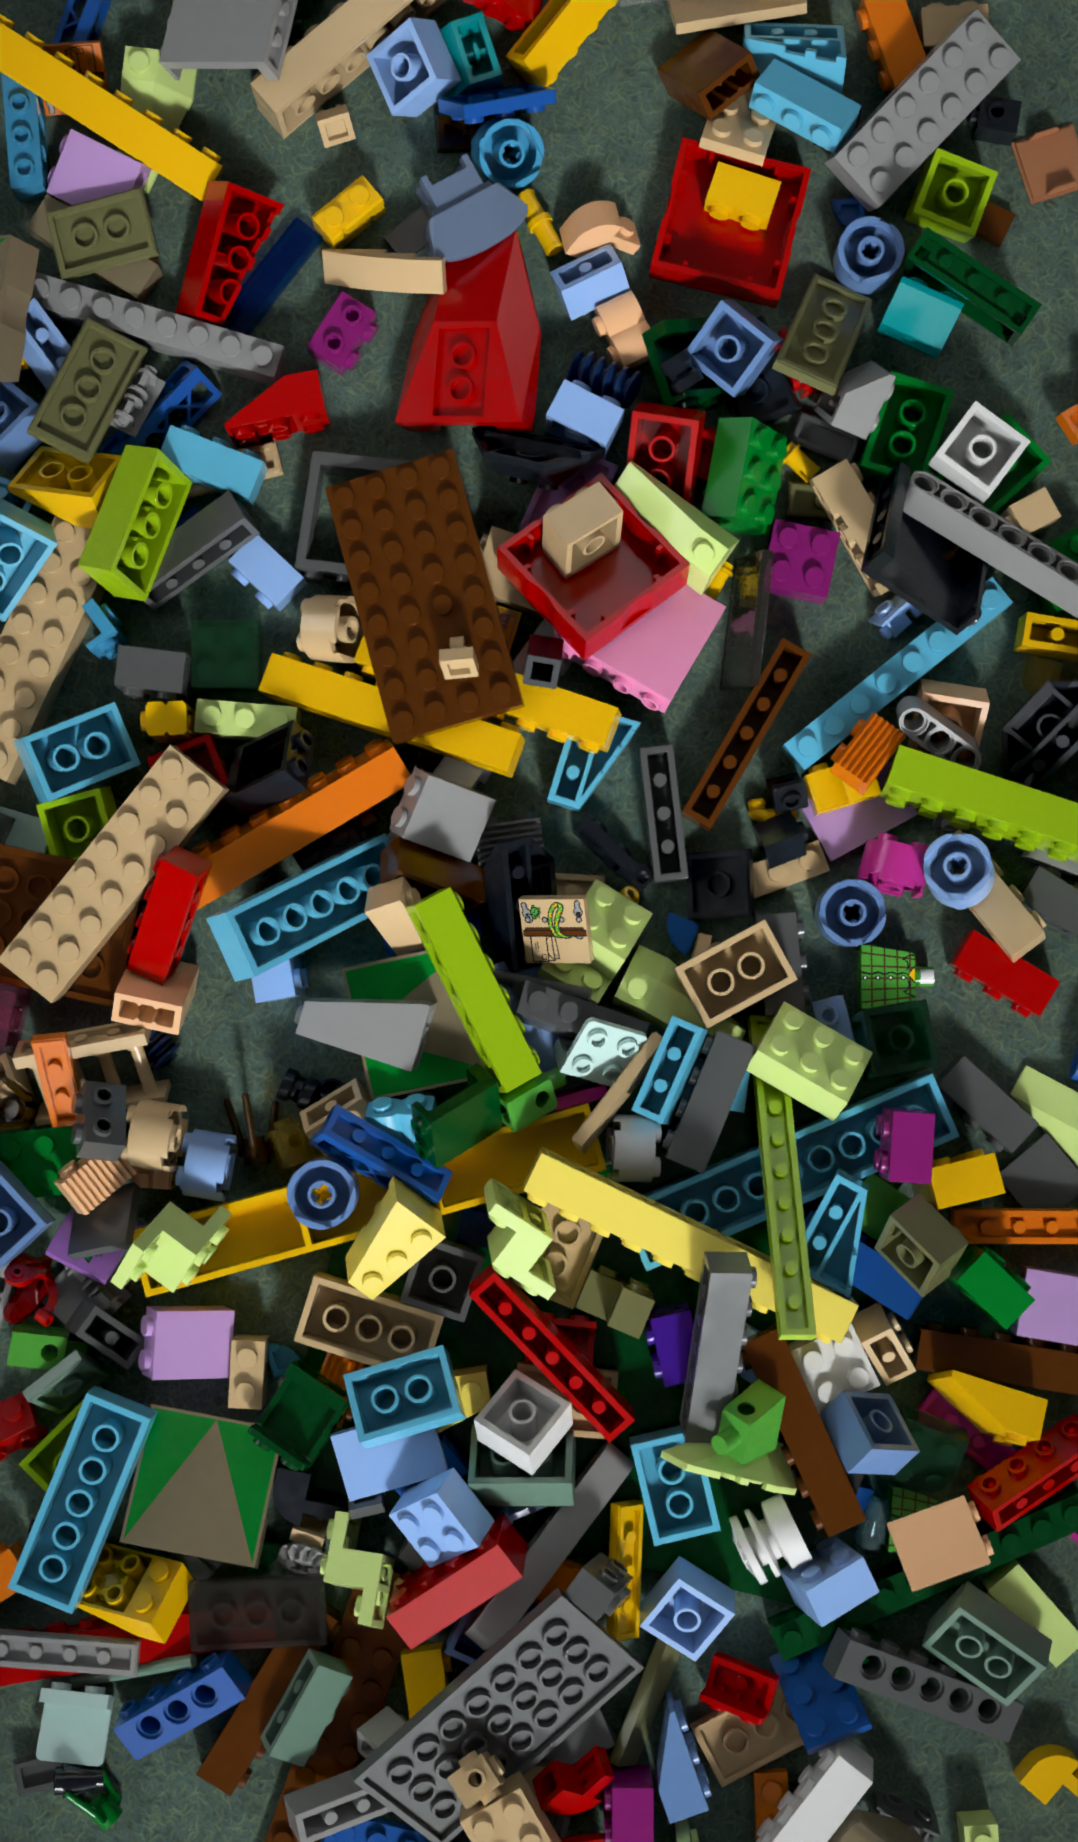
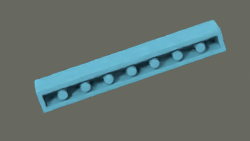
(887, 683)

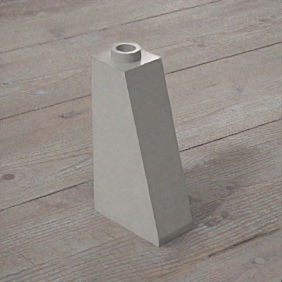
(372, 1028)

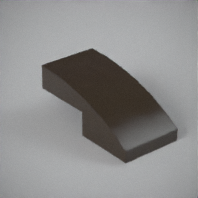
(455, 135)

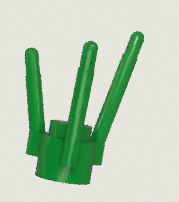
(101, 1809)

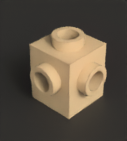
(468, 1786)

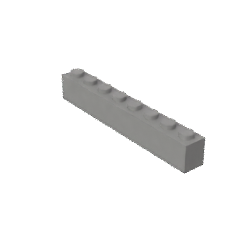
(162, 330)

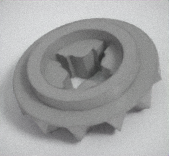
(300, 1558)

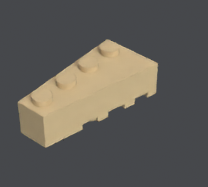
(849, 511)

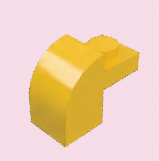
(1048, 1769)

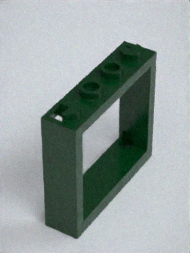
(985, 295)

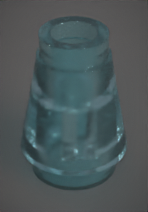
(873, 1531)

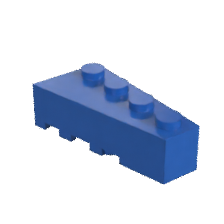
(881, 1280)

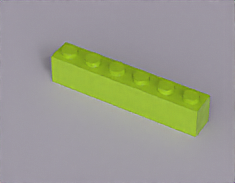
(473, 989)

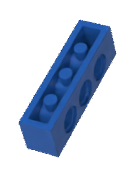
(145, 1734)

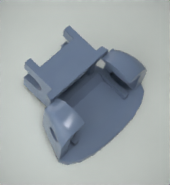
(467, 213)

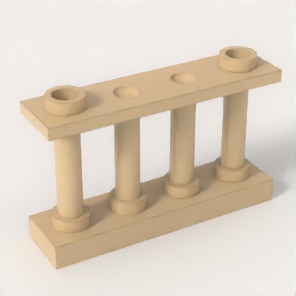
(101, 1042)

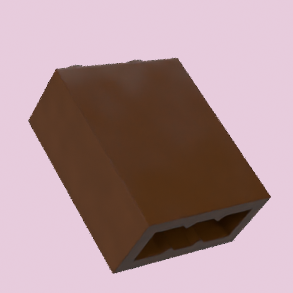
(709, 74)

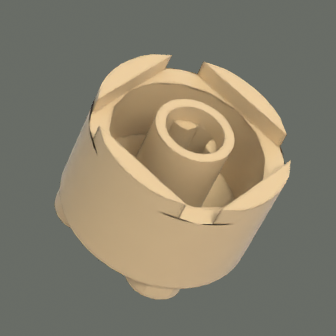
(329, 628)
(155, 1135)

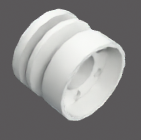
(769, 1539)

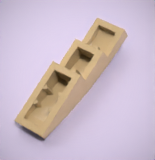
(384, 271)

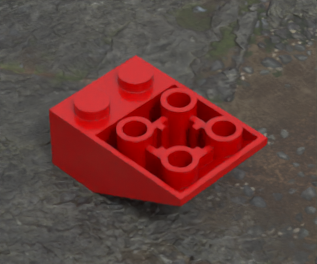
(285, 408)

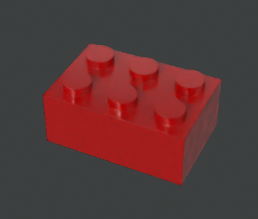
(668, 445)

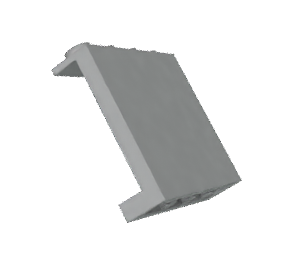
(228, 35)

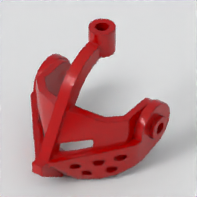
(26, 1274)

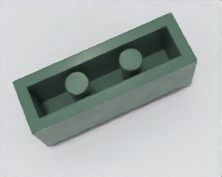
(306, 1707)

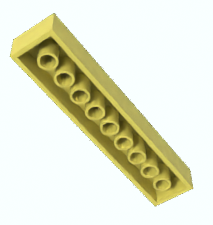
(665, 1233)

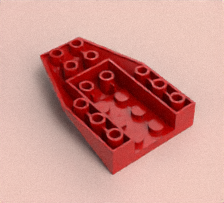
(476, 348)

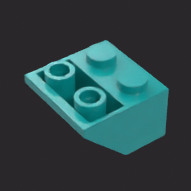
(472, 55)
(920, 316)

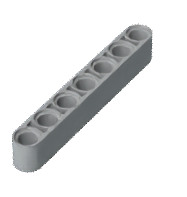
(993, 540)
(552, 1545)

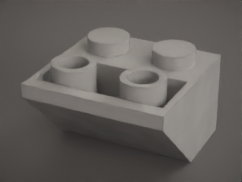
(857, 399)

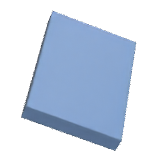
(387, 1465)

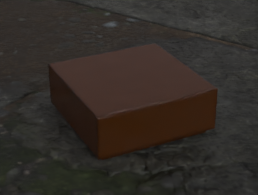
(994, 224)

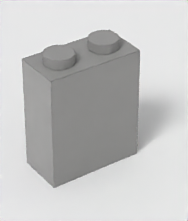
(441, 814)

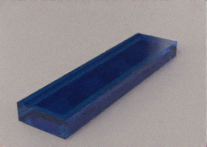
(272, 276)

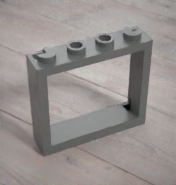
(332, 464)

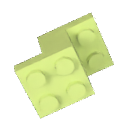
(615, 928)
(519, 1239)
(172, 1248)
(357, 1570)

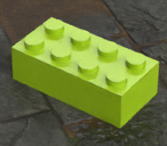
(135, 522)

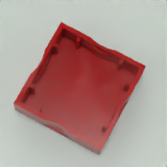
(719, 253)
(605, 595)

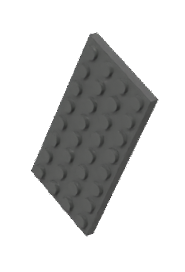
(508, 1702)

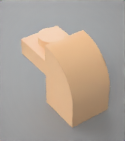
(596, 226)

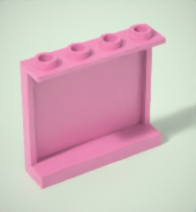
(656, 650)

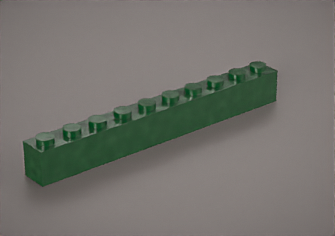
(1046, 1523)

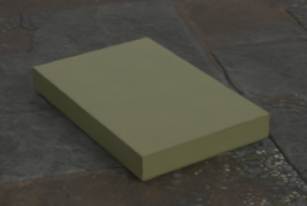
(102, 234)

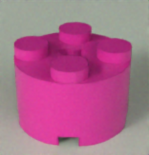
(893, 866)

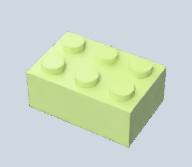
(809, 1061)

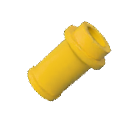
(800, 462)
(719, 580)

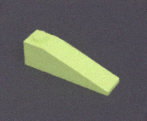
(156, 90)
(680, 523)
(655, 994)
(1051, 1106)
(703, 1460)

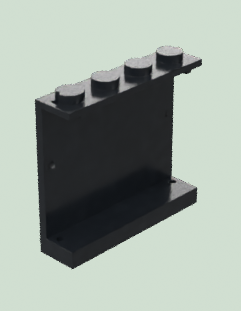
(919, 562)

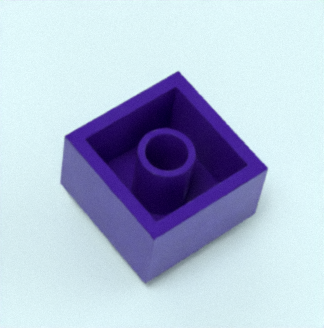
(671, 1332)

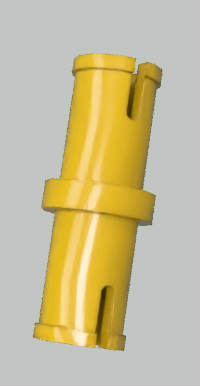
(541, 224)

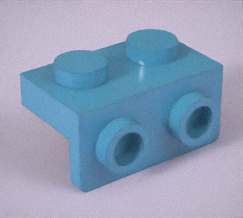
(109, 624)

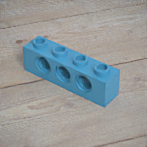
(25, 141)

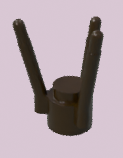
(18, 1111)
(255, 1148)

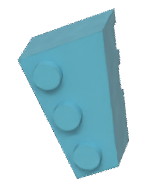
(836, 1233)

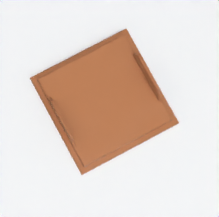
(1048, 162)

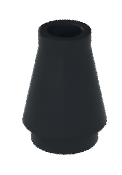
(77, 1779)

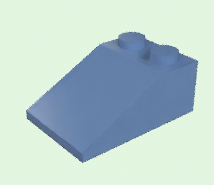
(15, 417)

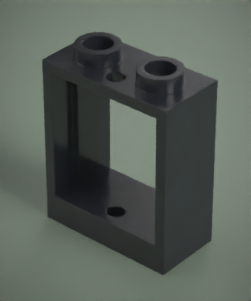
(253, 791)

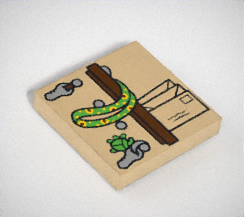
(556, 928)

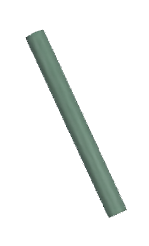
(148, 1668)

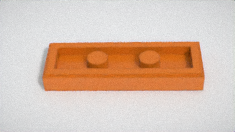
(56, 1075)

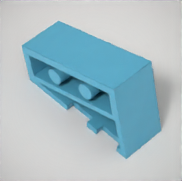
(808, 48)
(581, 771)

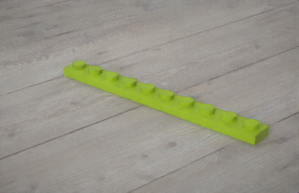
(783, 1204)

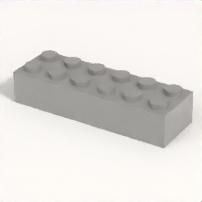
(922, 110)

